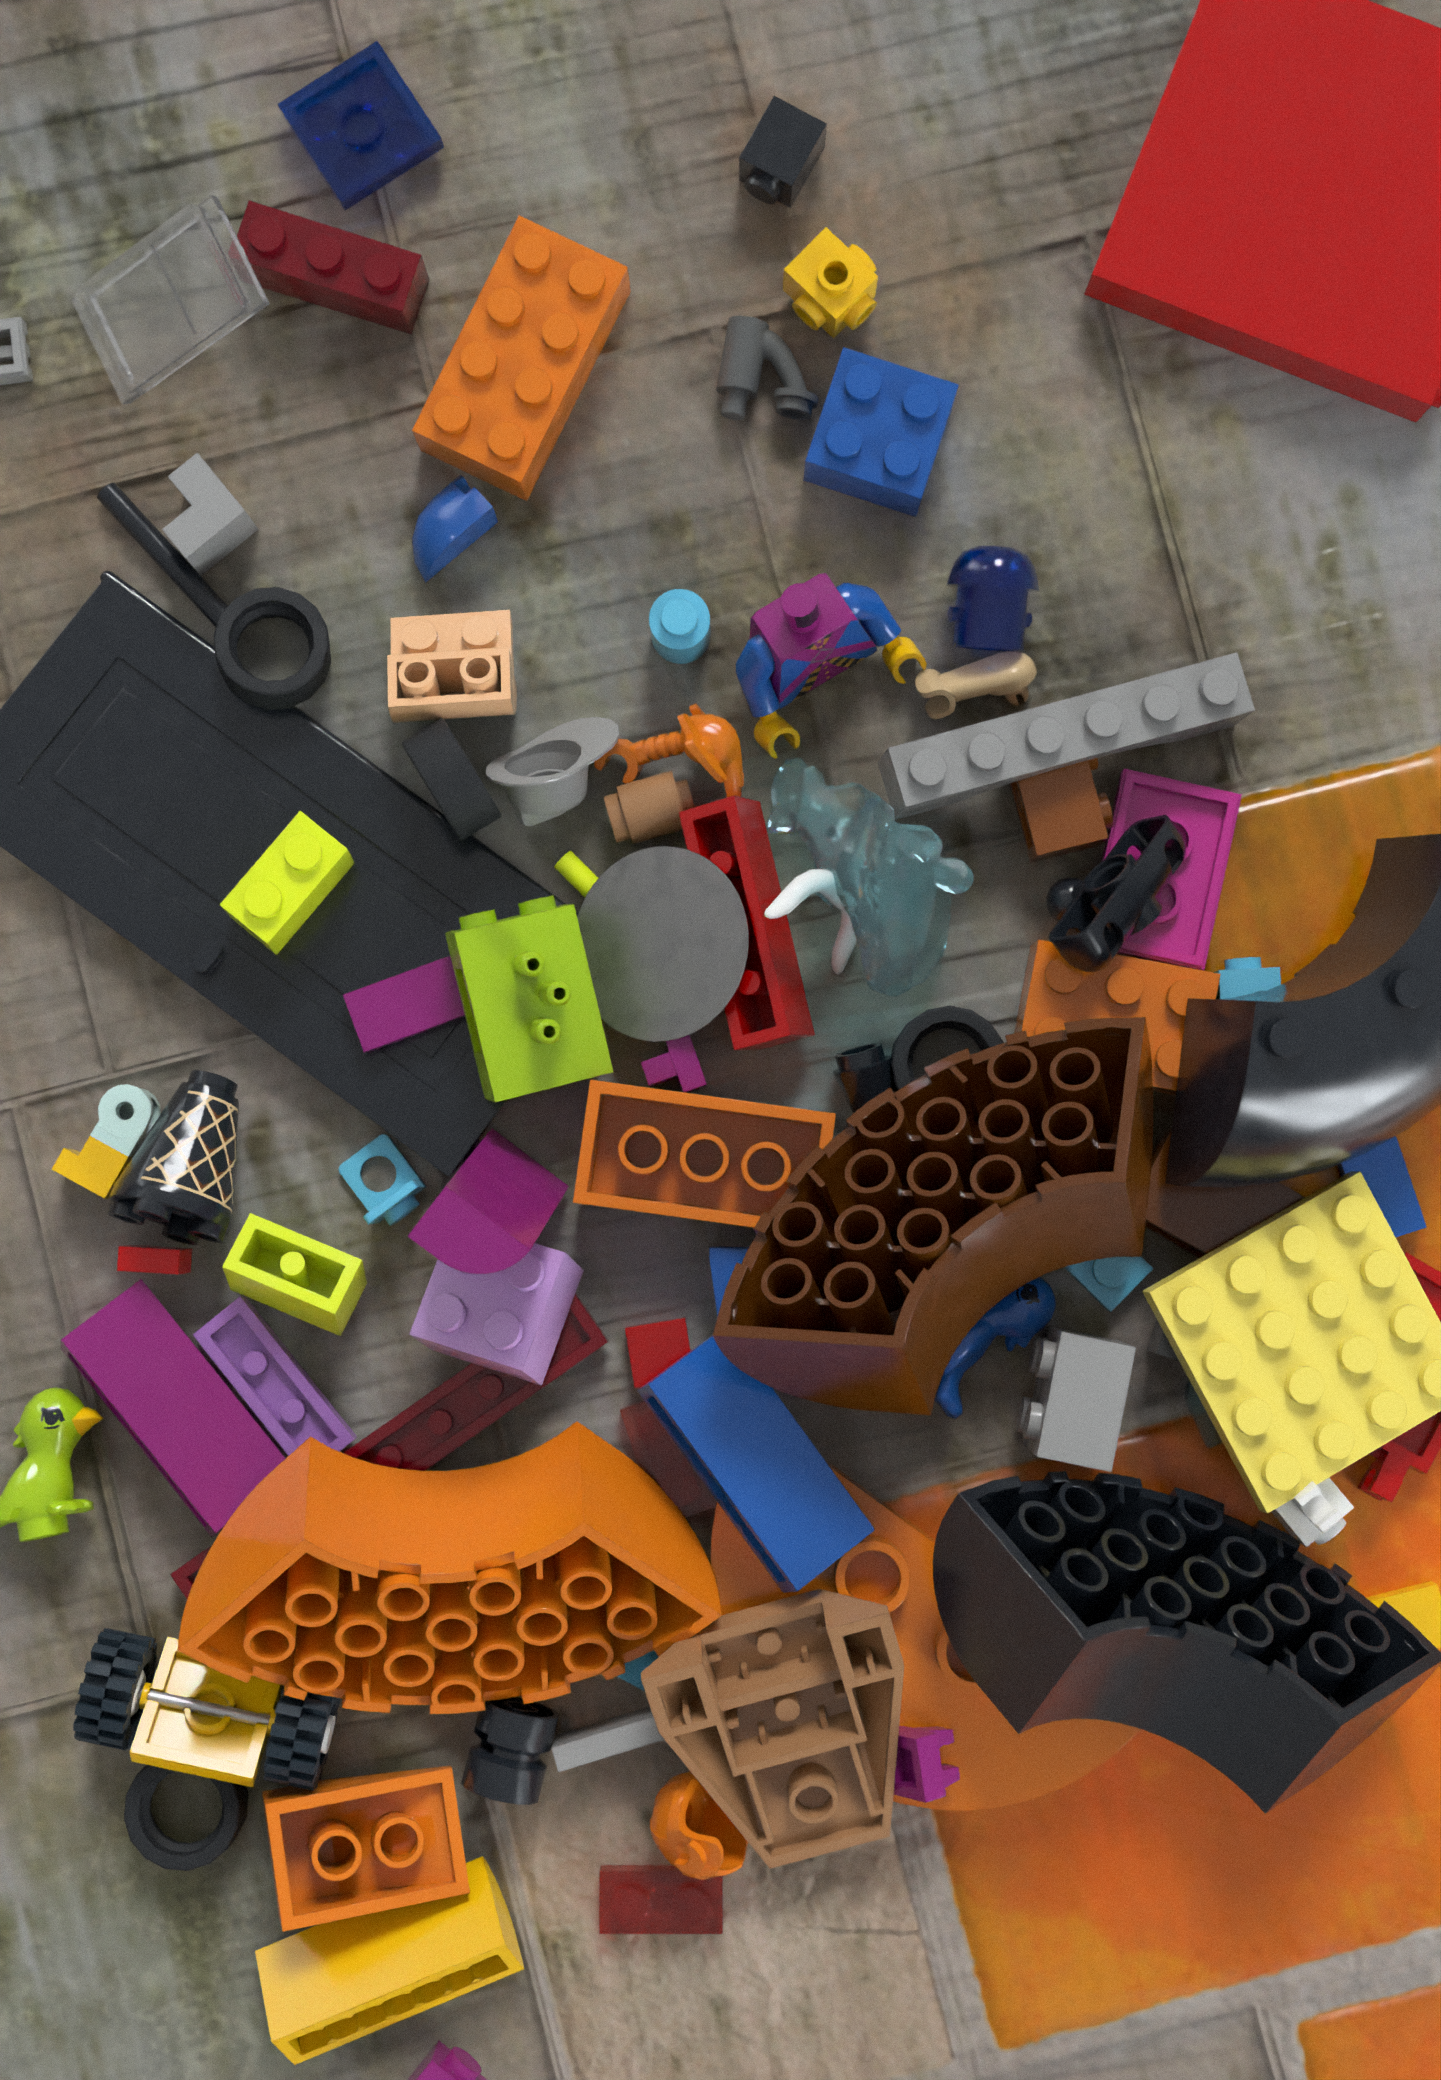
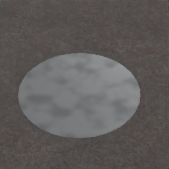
(663, 942)

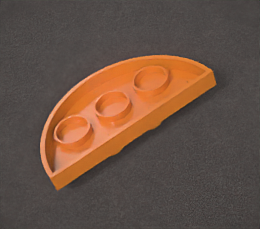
(897, 1570)

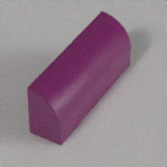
(490, 1209)
(172, 1404)

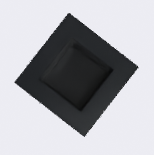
(781, 153)

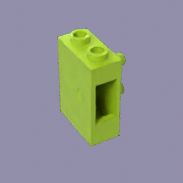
(528, 999)

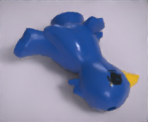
(1016, 1317)

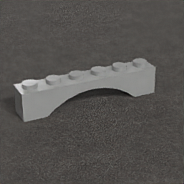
(1063, 733)

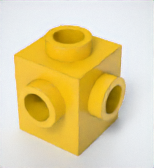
(831, 284)

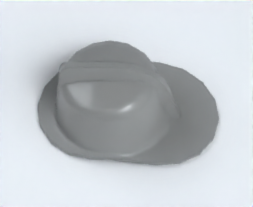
(552, 770)

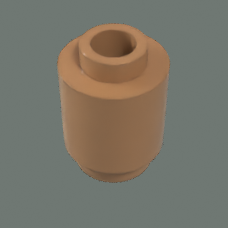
(648, 807)

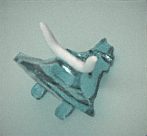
(874, 870)

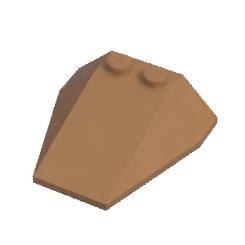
(789, 1720)

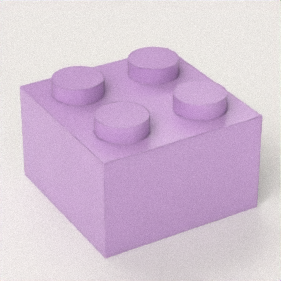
(500, 1317)

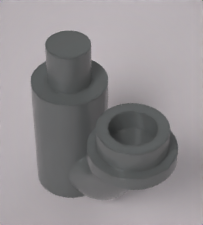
(744, 350)

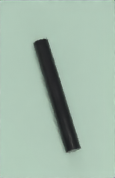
(162, 552)

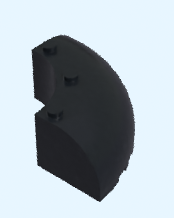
(1328, 1058)
(1169, 1624)

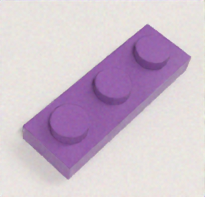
(271, 1379)

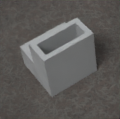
(213, 521)

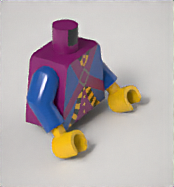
(809, 640)

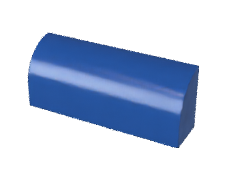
(757, 1465)

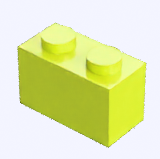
(288, 882)
(295, 1274)

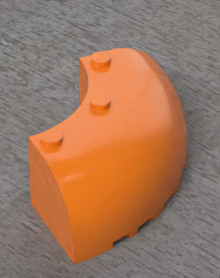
(448, 1579)

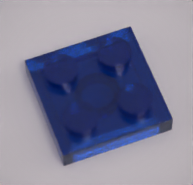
(361, 125)

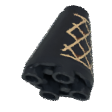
(185, 1164)

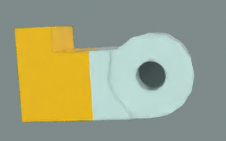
(123, 1123)

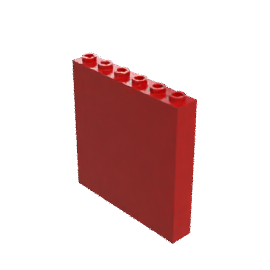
(1295, 197)

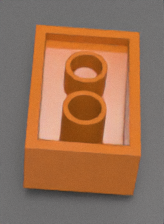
(364, 1845)

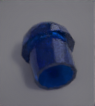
(991, 598)

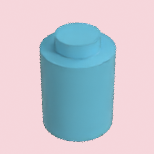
(680, 626)

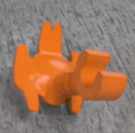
(703, 738)

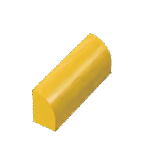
(385, 1966)

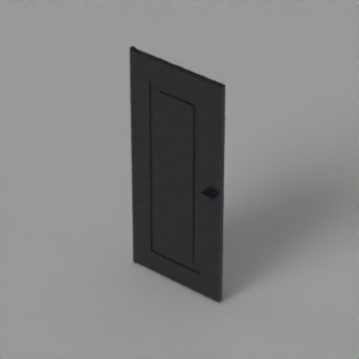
(161, 788)

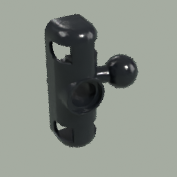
(1115, 895)

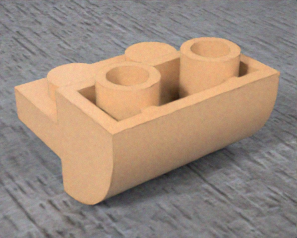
(451, 666)

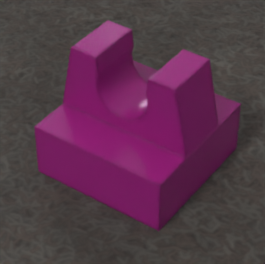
(678, 1063)
(919, 1765)

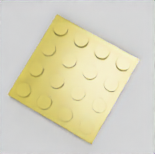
(1305, 1340)

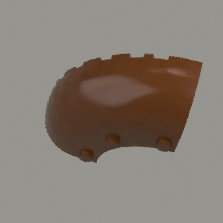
(943, 1211)

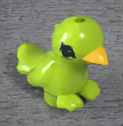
(43, 1485)

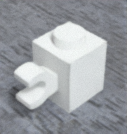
(1315, 1513)

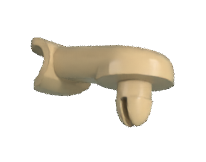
(998, 675)

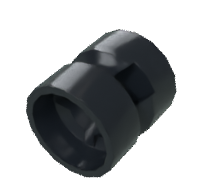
(508, 1758)

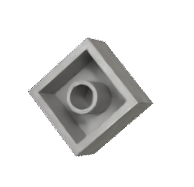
(1076, 1397)

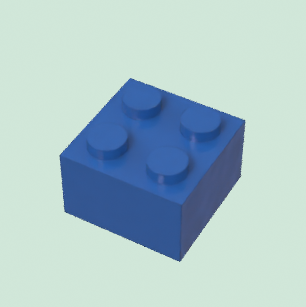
(879, 431)

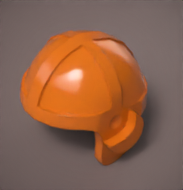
(695, 1830)

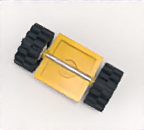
(199, 1717)

